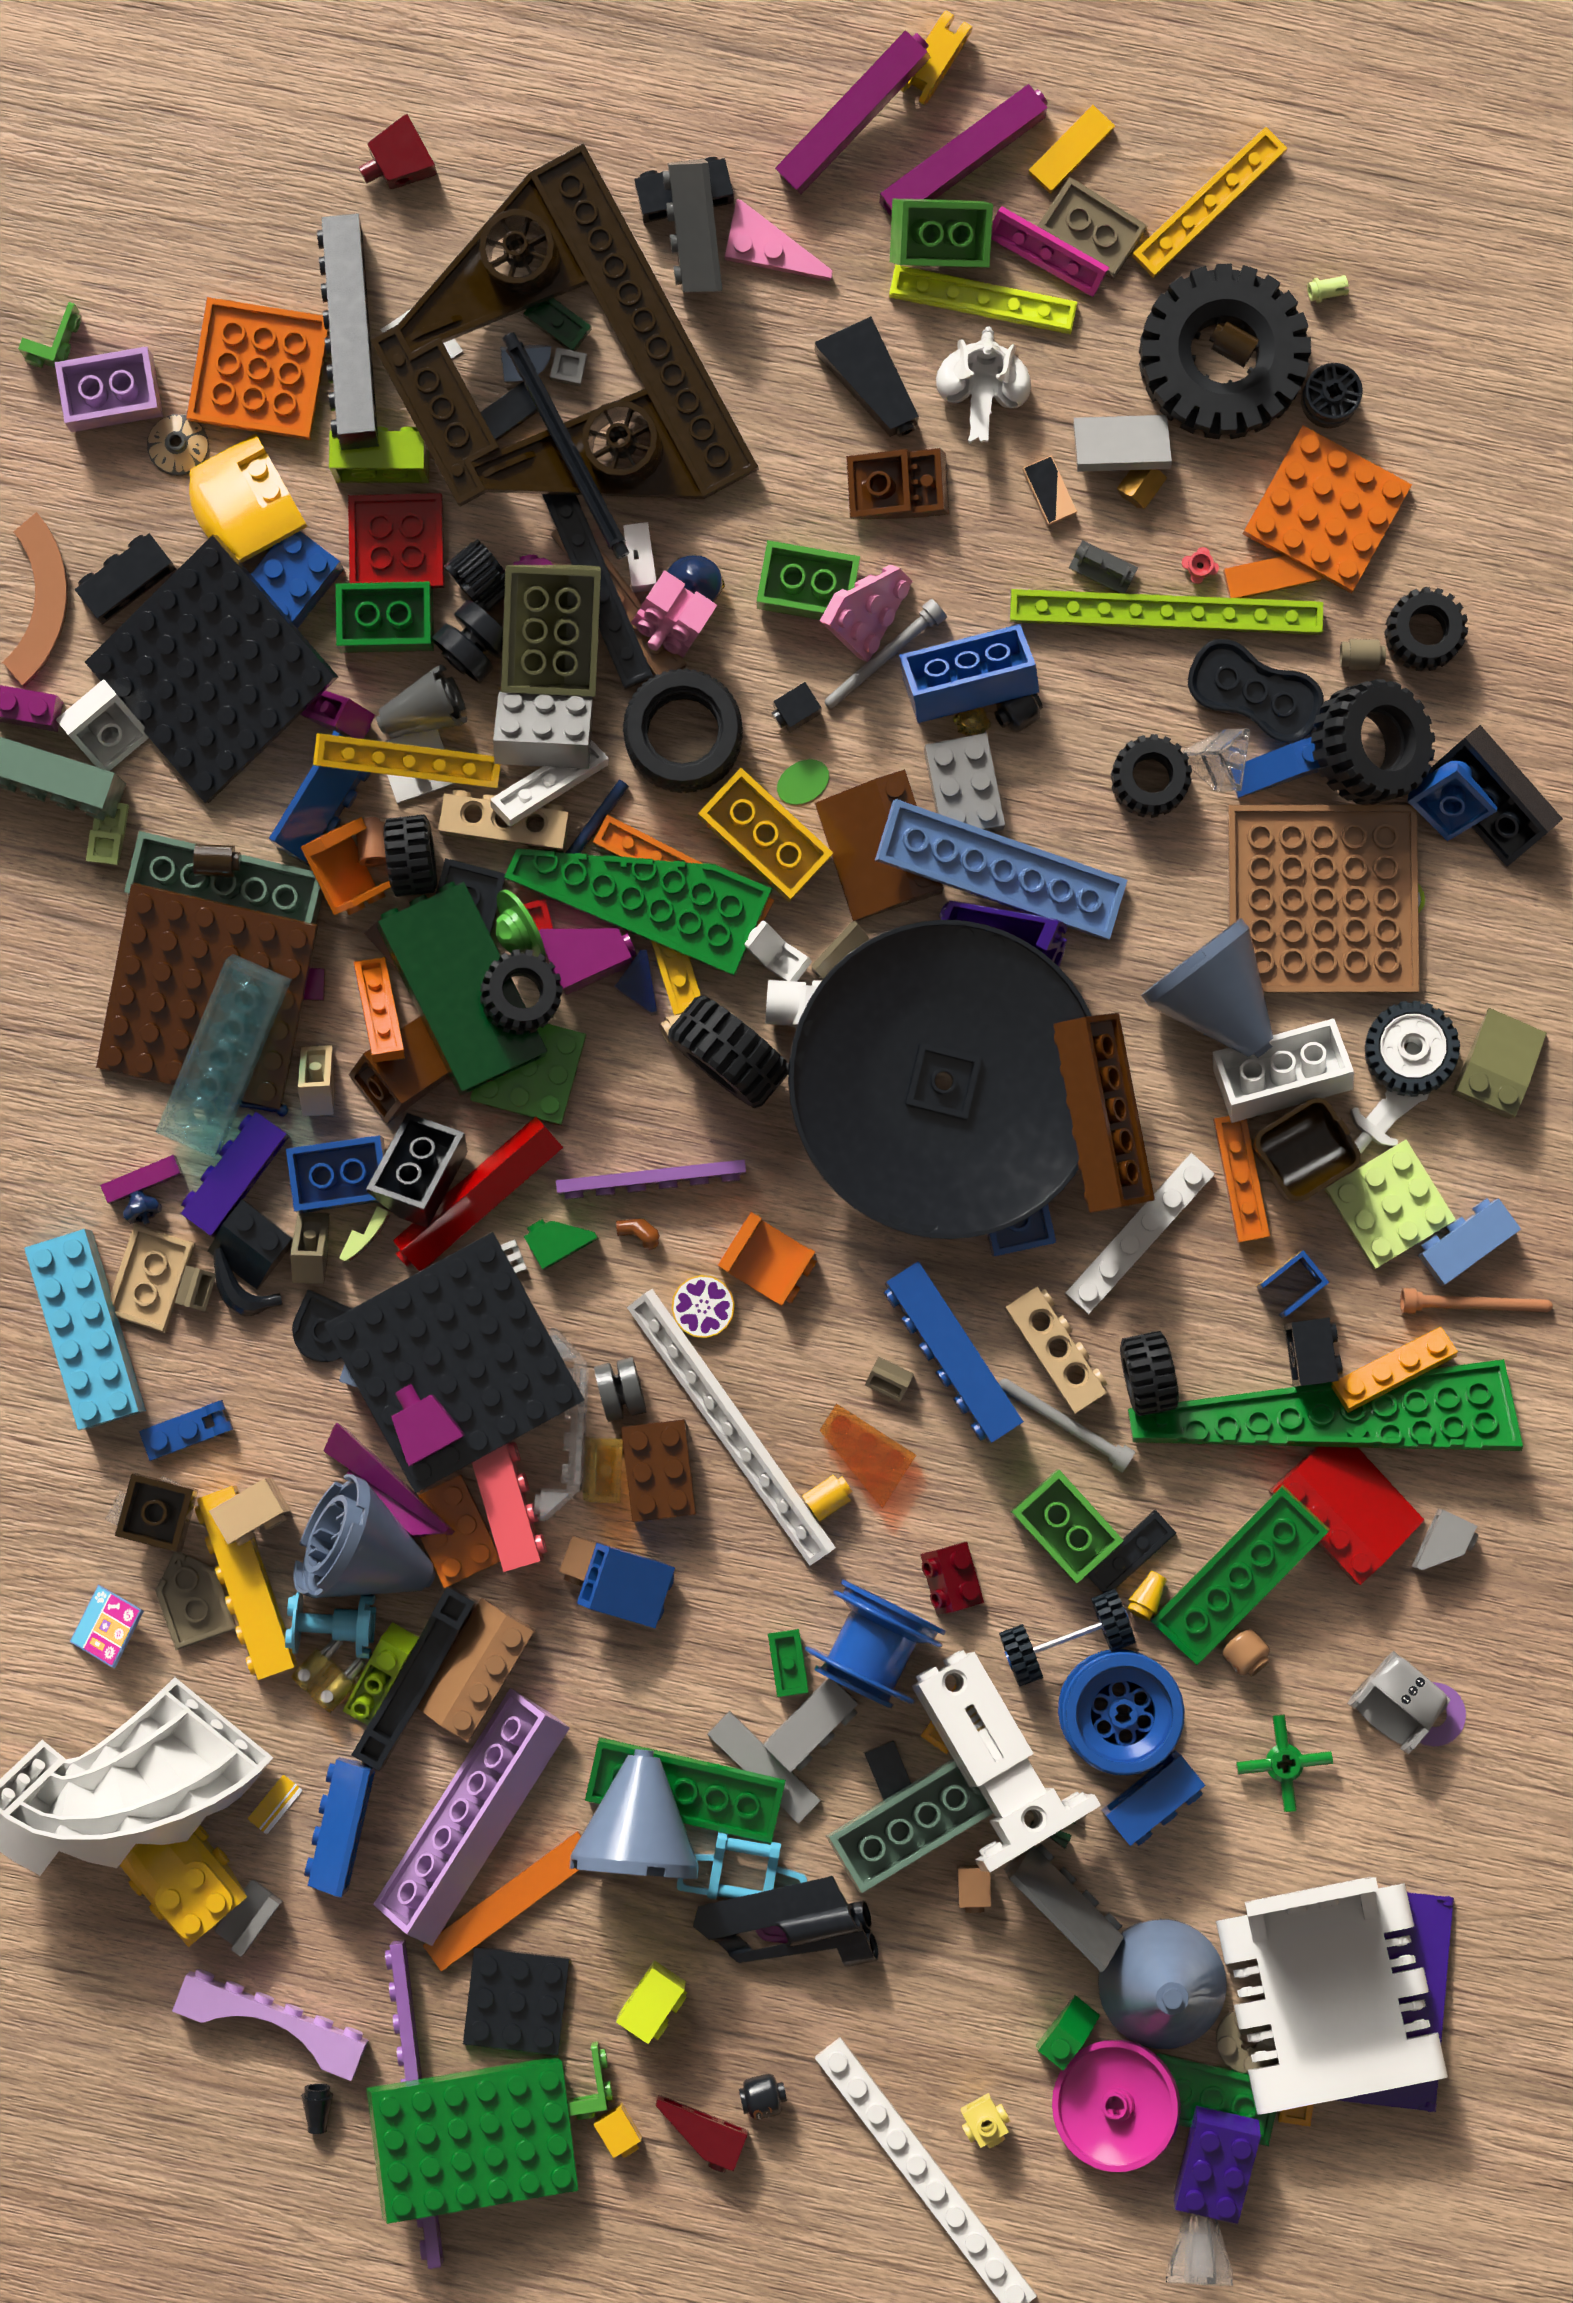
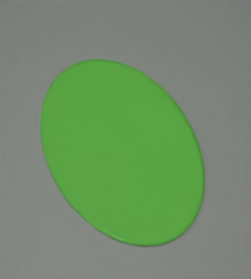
(803, 781)

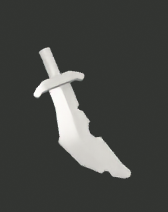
(1385, 1114)

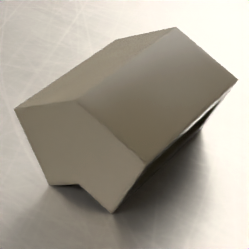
(195, 1288)
(889, 1379)

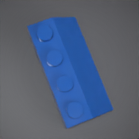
(316, 807)
(341, 1826)

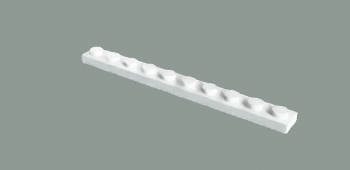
(731, 1427)
(924, 2174)

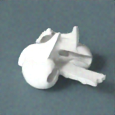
(984, 372)

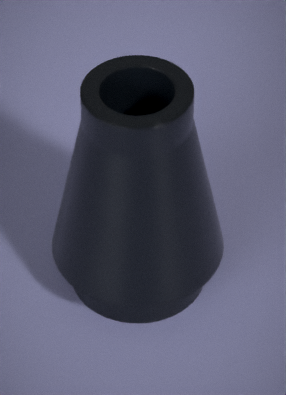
(317, 2105)

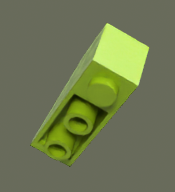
(380, 1673)

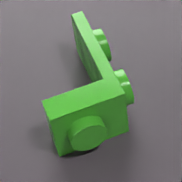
(39, 354)
(586, 2106)

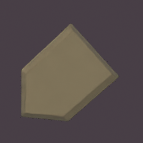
(192, 1601)

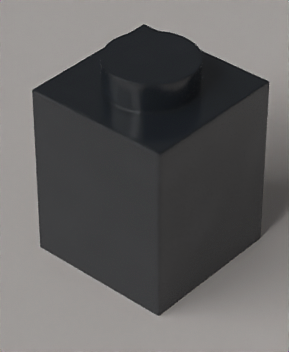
(796, 708)

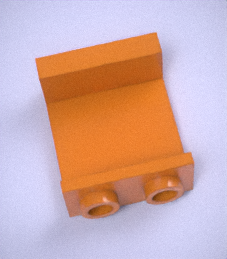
(338, 870)
(767, 1260)

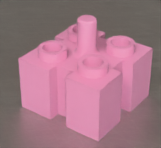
(672, 615)

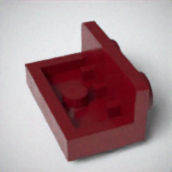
(951, 1578)

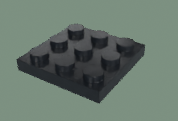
(516, 2000)

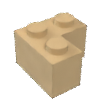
(249, 1510)

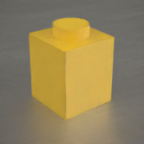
(618, 2131)

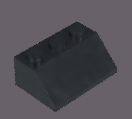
(418, 1169)

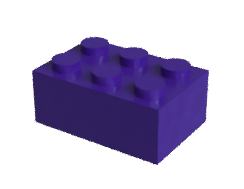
(1217, 2164)

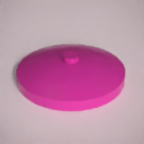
(1116, 2106)

